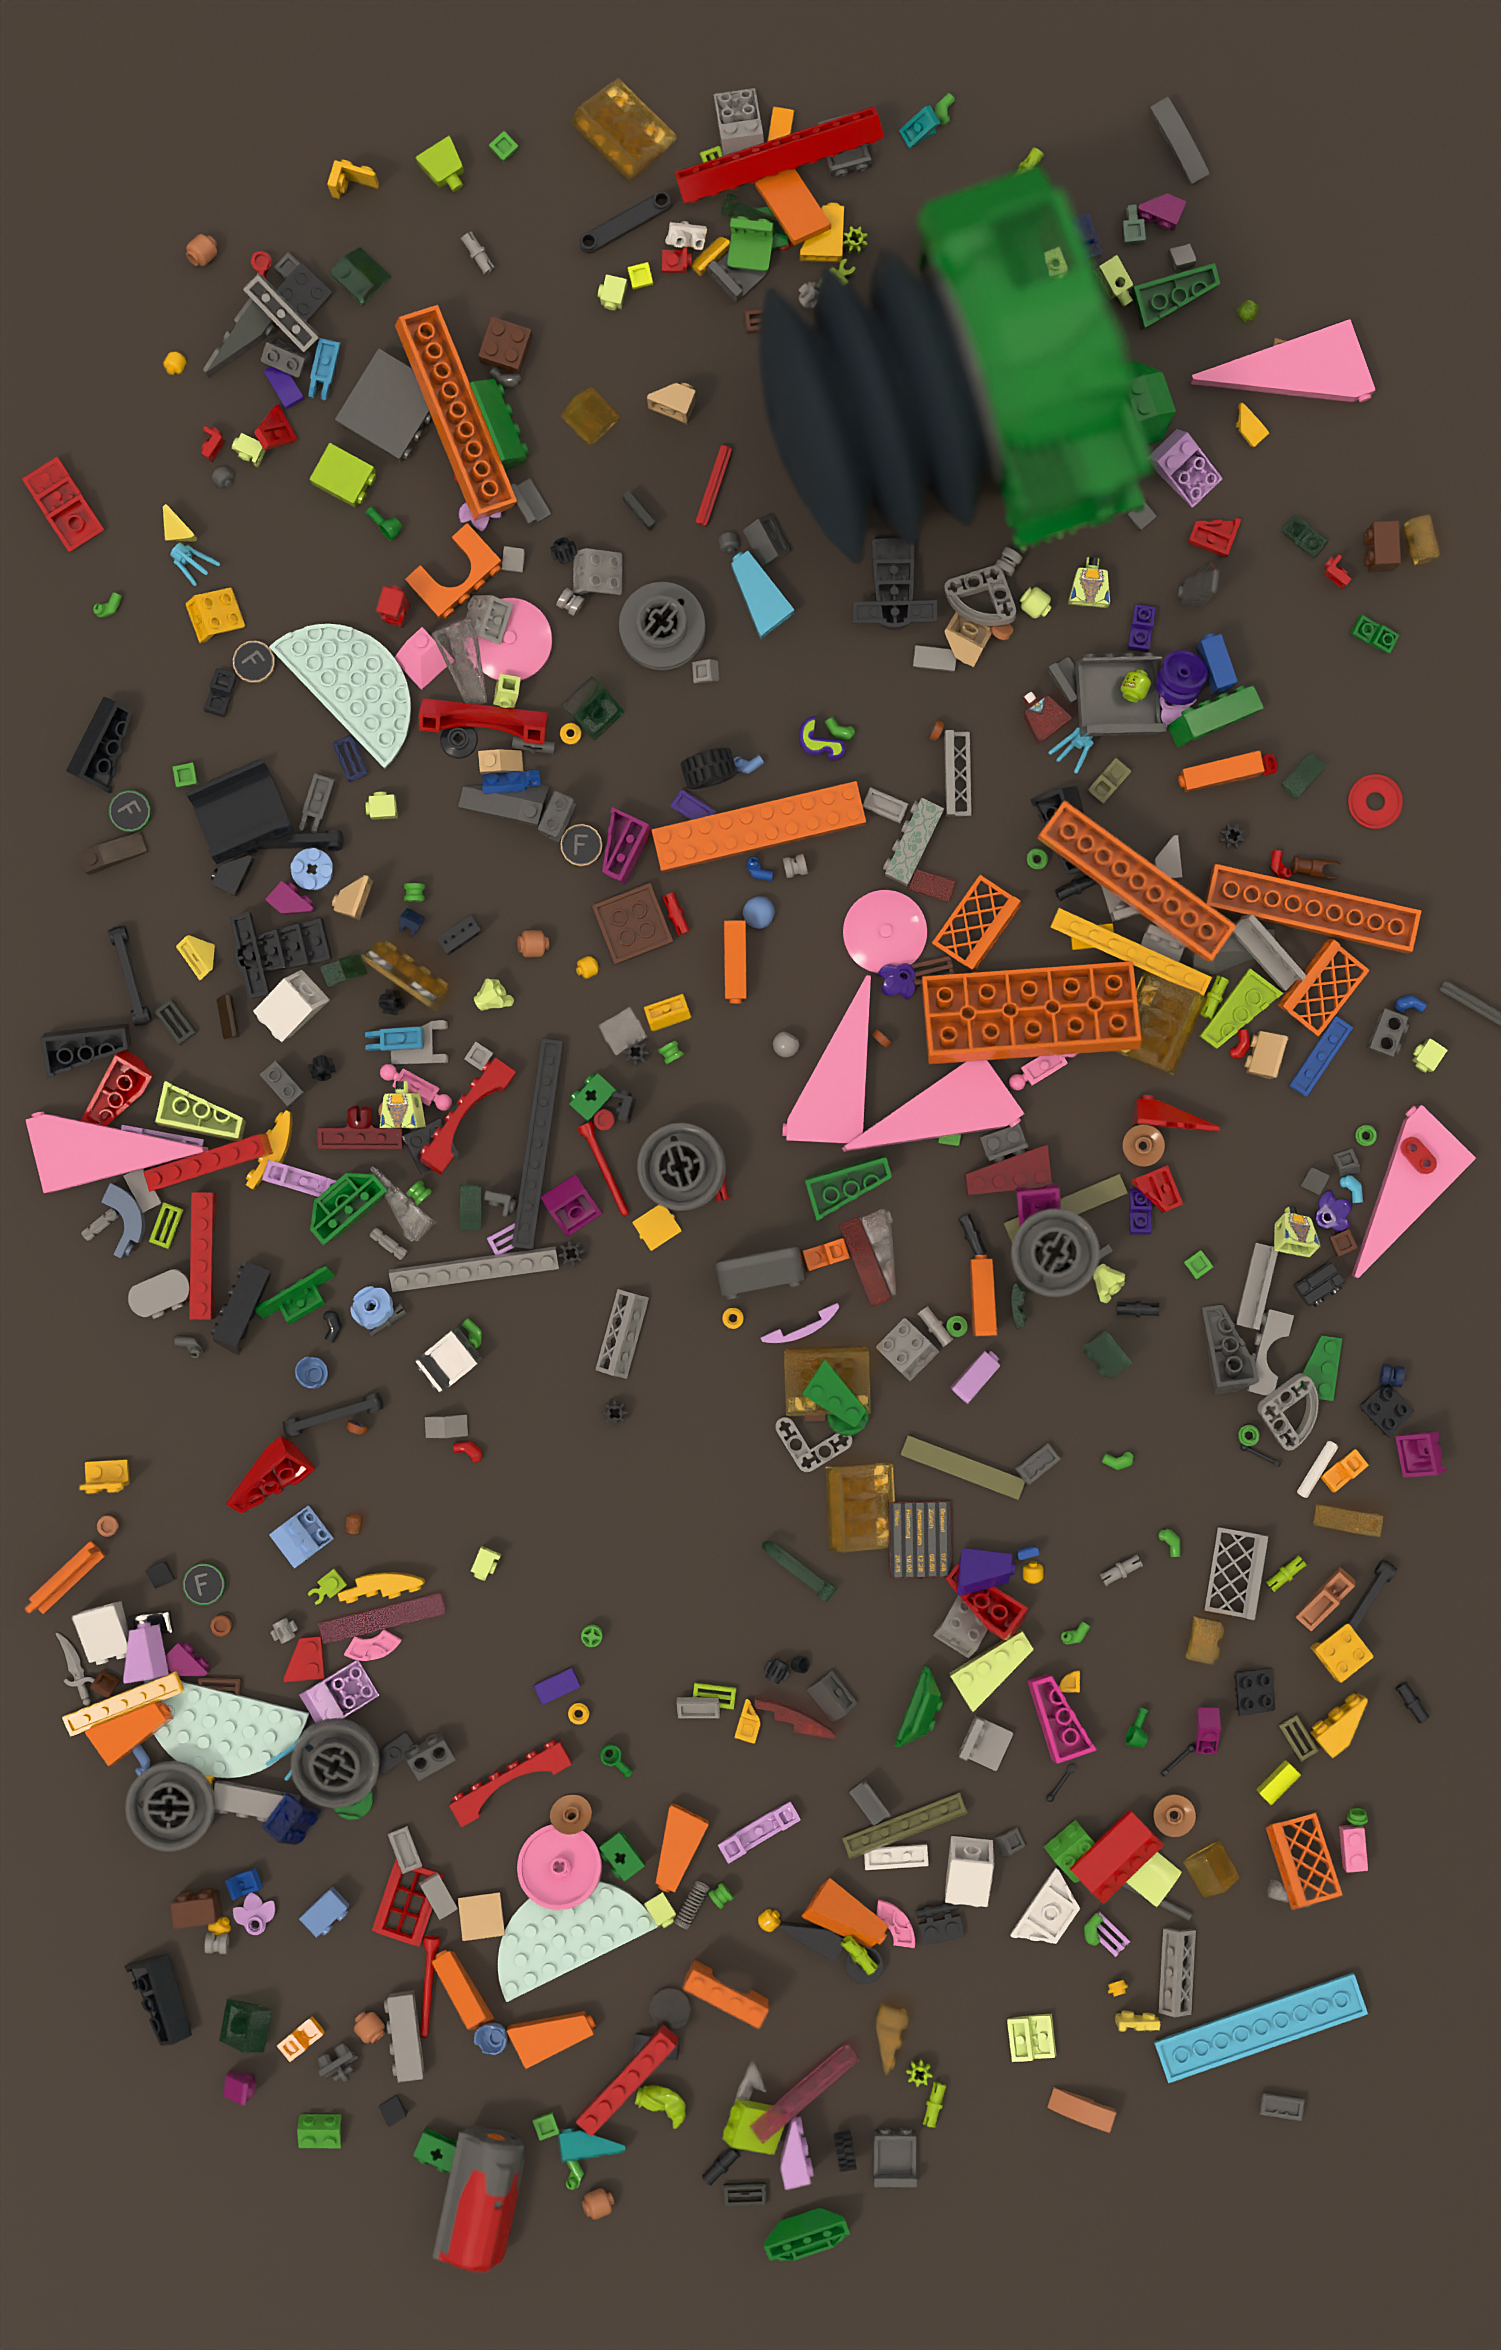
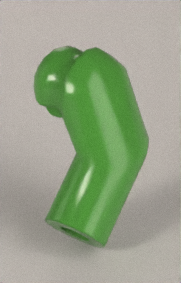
(941, 108)
(109, 608)
(839, 732)
(475, 1333)
(1120, 1462)
(1173, 1540)
(1075, 1636)
(1090, 1929)
(575, 2176)

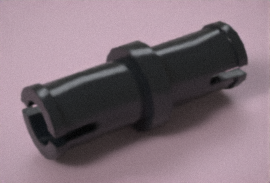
(1074, 887)
(972, 1235)
(1138, 1309)
(1412, 1702)
(721, 2165)

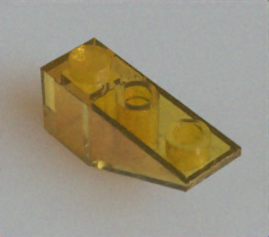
(1348, 1520)
(889, 2026)

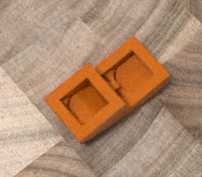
(825, 1254)

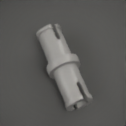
(478, 253)
(935, 1326)
(1121, 1570)

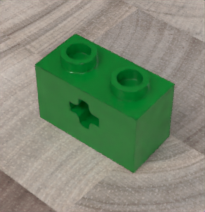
(589, 1109)
(632, 1860)
(429, 2143)

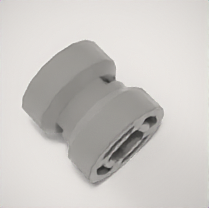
(1008, 561)
(570, 602)
(795, 866)
(217, 1944)

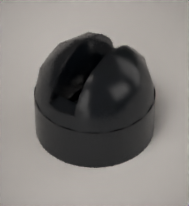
(800, 1664)

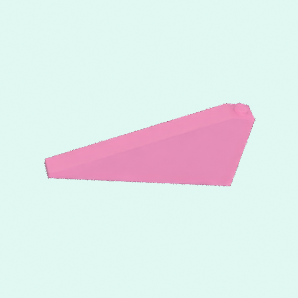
(1313, 366)
(835, 1094)
(959, 1103)
(83, 1152)
(1405, 1190)

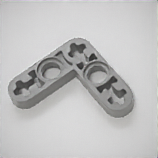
(805, 1451)

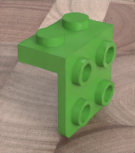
(750, 244)
(1069, 1847)

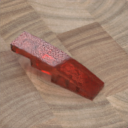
(865, 1261)
(802, 1722)

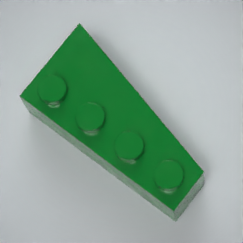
(1166, 295)
(1215, 715)
(841, 1185)

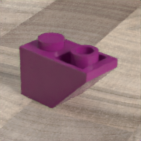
(1162, 210)
(288, 901)
(185, 1662)
(1207, 1730)
(239, 2086)

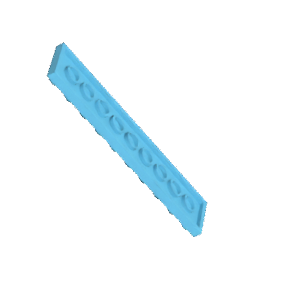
(1260, 2027)

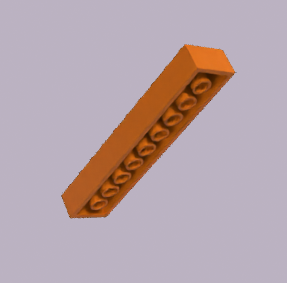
(455, 412)
(759, 827)
(1136, 882)
(1312, 909)

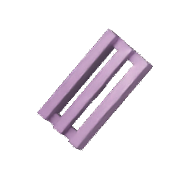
(494, 1246)
(1120, 1946)

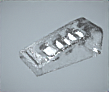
(1277, 1891)

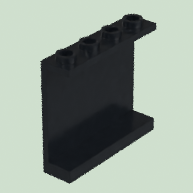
(240, 811)

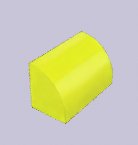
(1278, 1782)

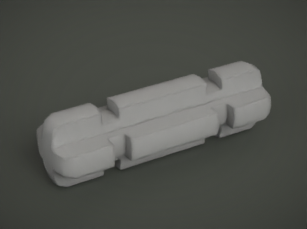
(100, 1224)
(388, 1243)

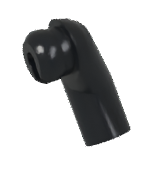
(334, 1325)

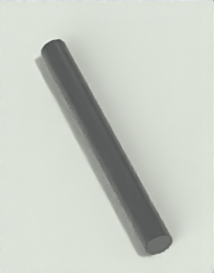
(1166, 1904)

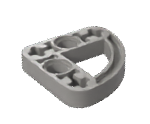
(992, 587)
(1278, 1406)

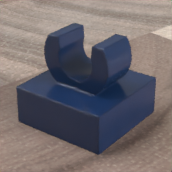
(411, 920)

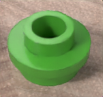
(1044, 858)
(1372, 1135)
(950, 1323)
(1254, 1432)
(1357, 1817)

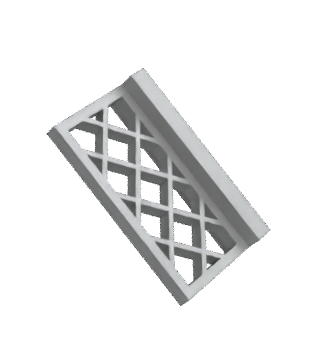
(1255, 1574)

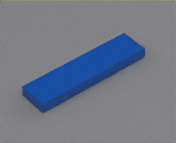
(1321, 1056)

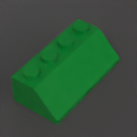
(499, 423)

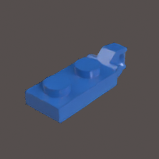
(510, 781)

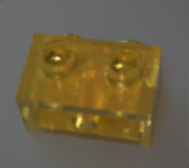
(1422, 539)
(1204, 1640)

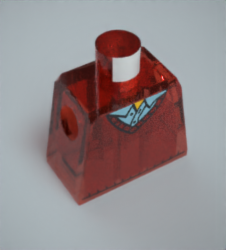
(1044, 716)

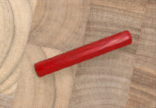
(713, 485)

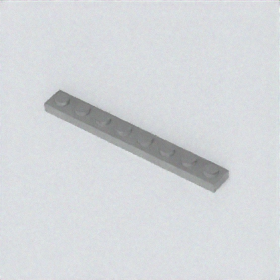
(473, 1269)

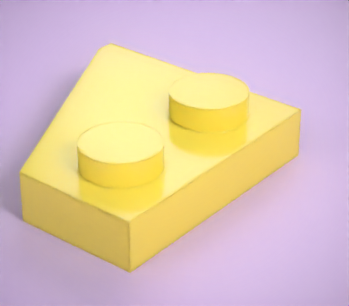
(1146, 2021)

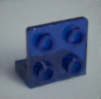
(290, 1820)

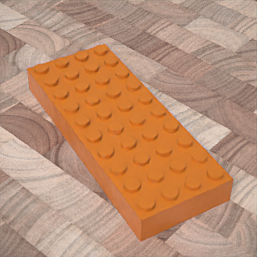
(1031, 1012)

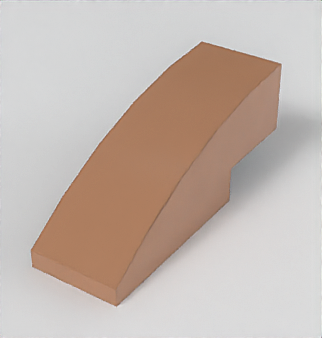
(1326, 1599)
(1082, 2109)

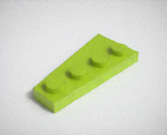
(1241, 1006)

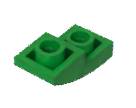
(1374, 634)

